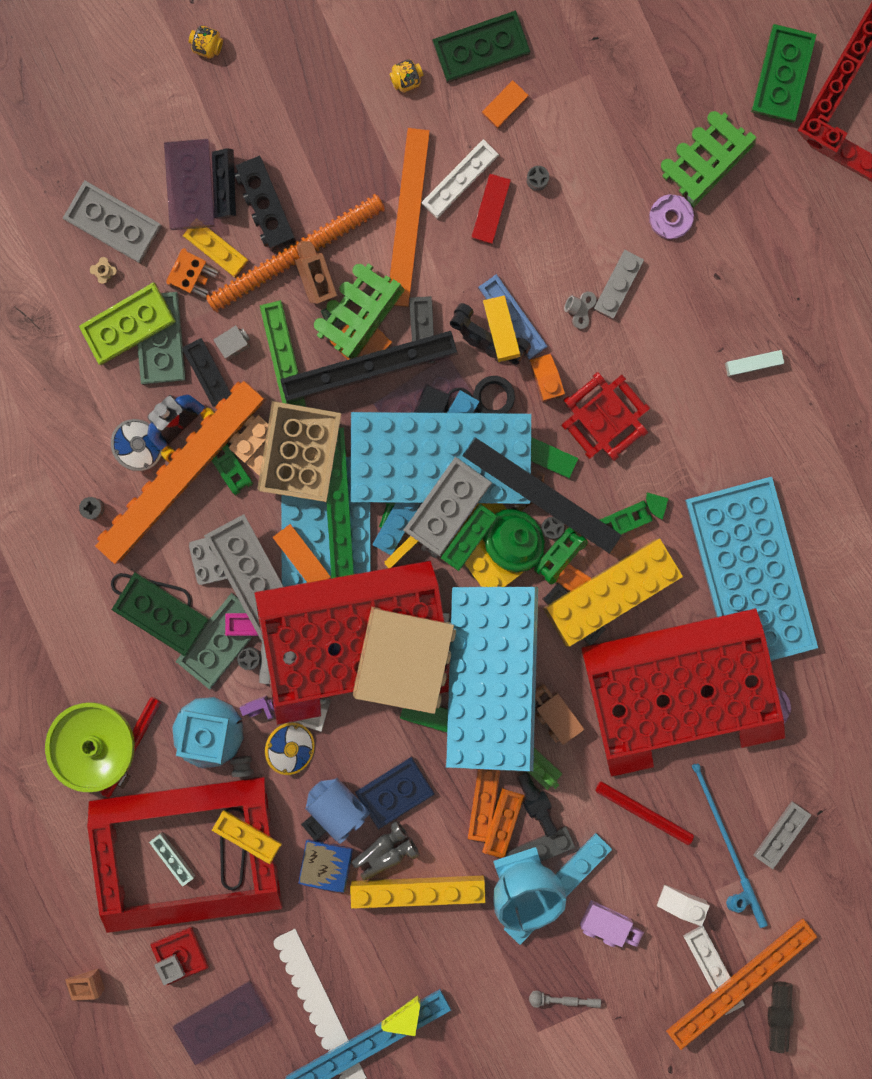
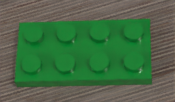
(783, 73)

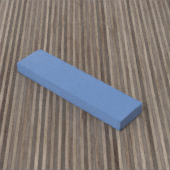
(522, 326)

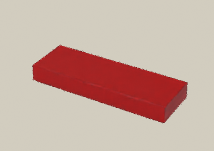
(490, 209)

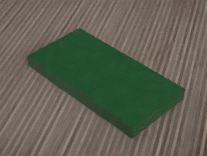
(481, 46)
(160, 614)

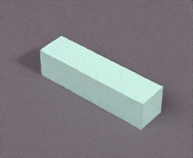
(754, 363)
(172, 859)

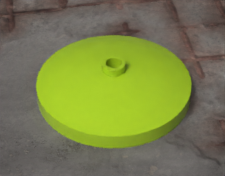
(70, 750)

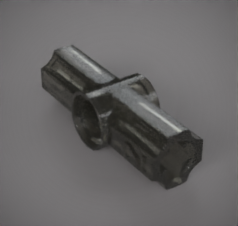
(780, 1016)

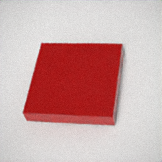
(186, 947)

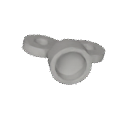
(580, 308)

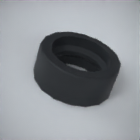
(499, 381)

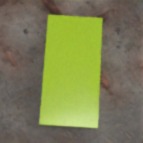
(127, 323)

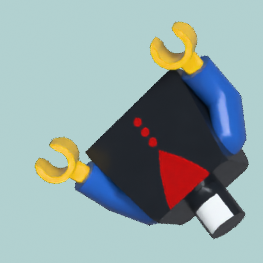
(171, 418)

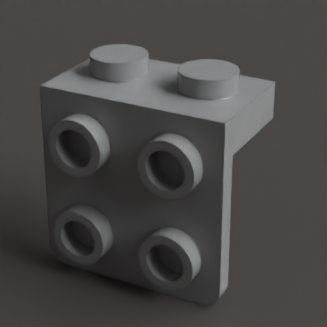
(205, 563)

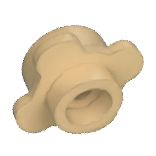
(103, 264)

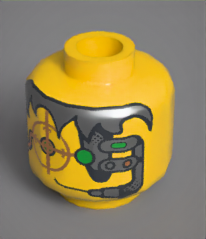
(205, 42)
(406, 75)

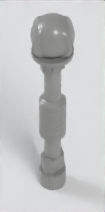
(539, 999)

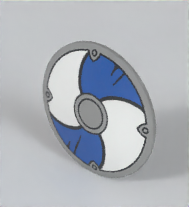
(133, 447)

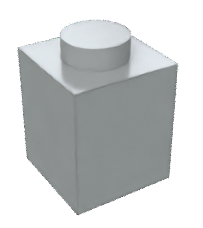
(232, 342)

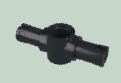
(537, 804)

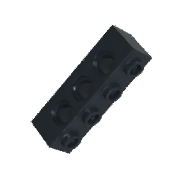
(252, 170)

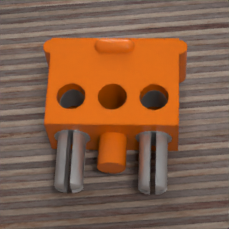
(180, 272)

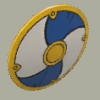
(289, 748)

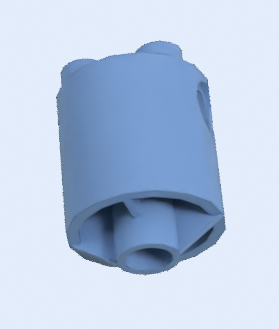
(336, 808)

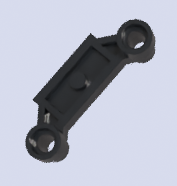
(480, 337)

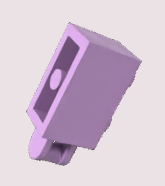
(609, 925)

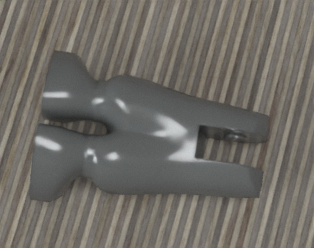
(383, 855)

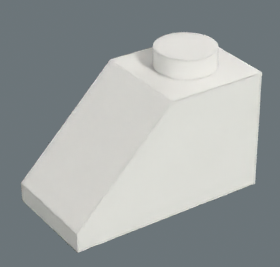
(683, 905)

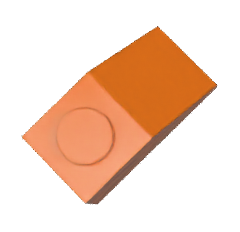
(547, 378)

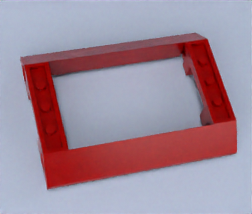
(814, 127)
(102, 837)

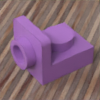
(254, 707)

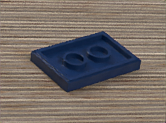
(395, 792)

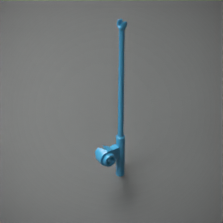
(737, 902)

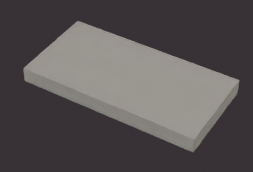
(112, 222)
(447, 506)

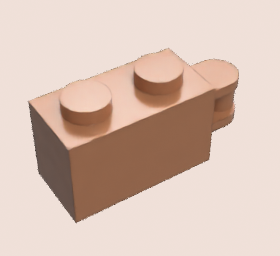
(314, 273)
(557, 715)

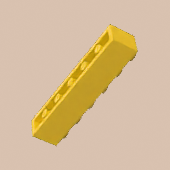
(417, 891)

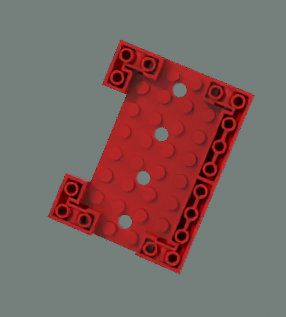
(330, 611)
(678, 665)

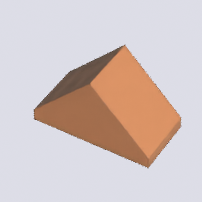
(85, 985)

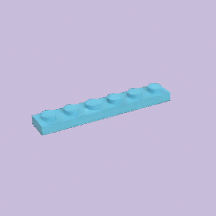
(573, 873)

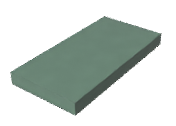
(162, 354)
(213, 649)

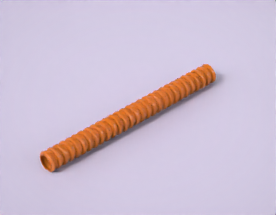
(288, 256)

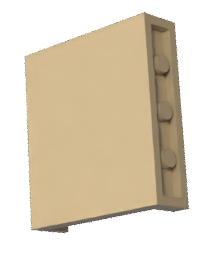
(403, 660)

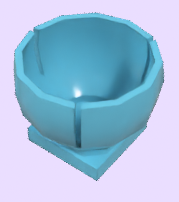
(207, 732)
(529, 889)

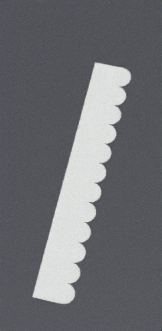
(315, 997)

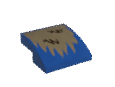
(325, 866)

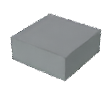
(169, 969)

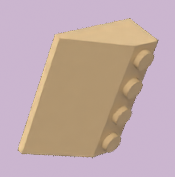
(299, 451)

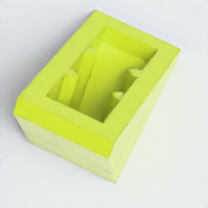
(404, 1019)

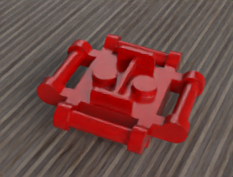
(605, 416)

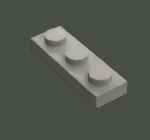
(618, 284)
(782, 835)

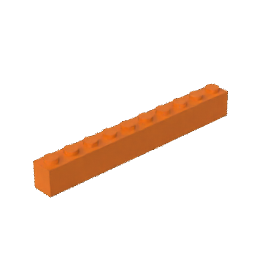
(180, 472)

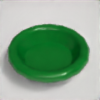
(515, 541)

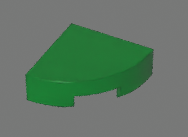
(656, 504)

